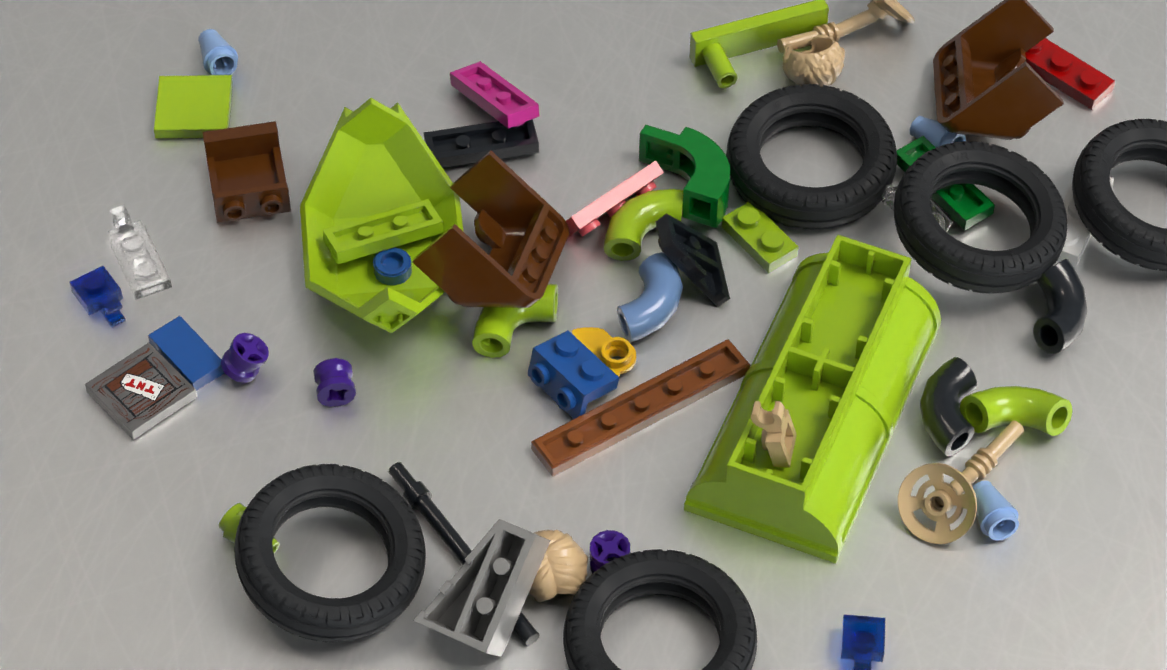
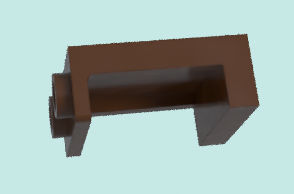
(246, 172)

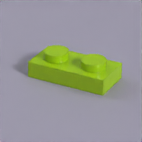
(760, 237)

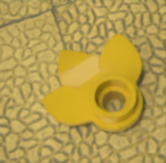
(606, 347)

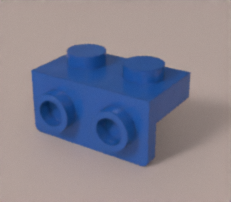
(570, 373)

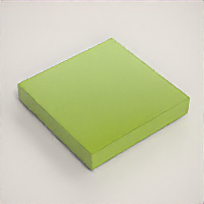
(192, 105)

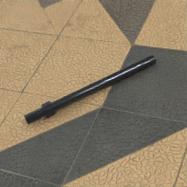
(420, 499)

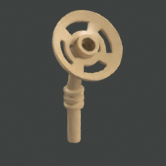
(876, 10)
(950, 495)

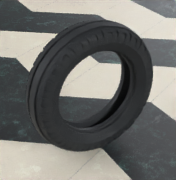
(820, 107)
(1099, 207)
(965, 265)
(659, 573)
(318, 616)

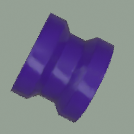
(244, 357)
(334, 382)
(605, 546)

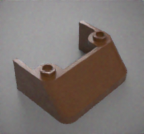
(985, 78)
(517, 226)

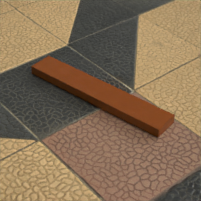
(640, 407)

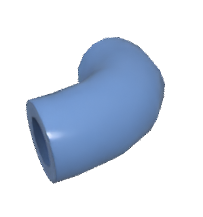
(657, 301)

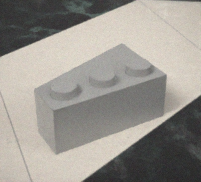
(488, 590)

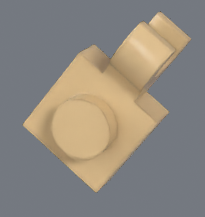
(777, 432)

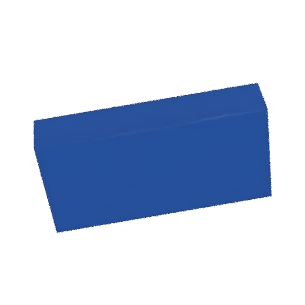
(187, 352)

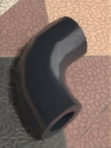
(1065, 308)
(941, 406)

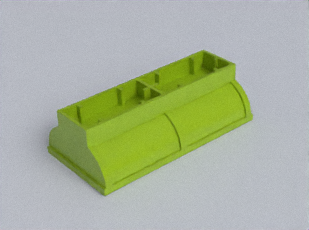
(844, 369)

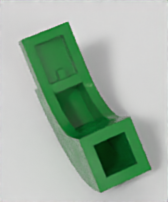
(696, 160)

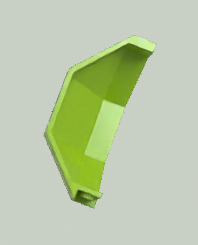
(367, 169)

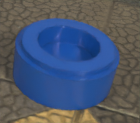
(392, 266)

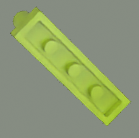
(751, 34)

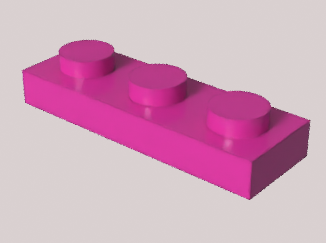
(494, 94)

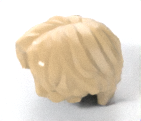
(815, 66)
(561, 569)

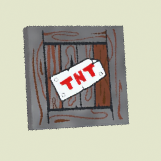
(141, 391)

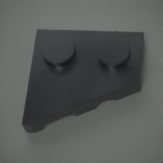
(695, 256)

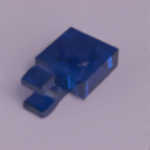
(100, 293)
(863, 640)

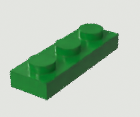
(960, 201)

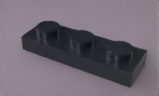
(473, 142)

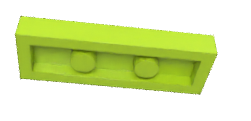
(383, 231)

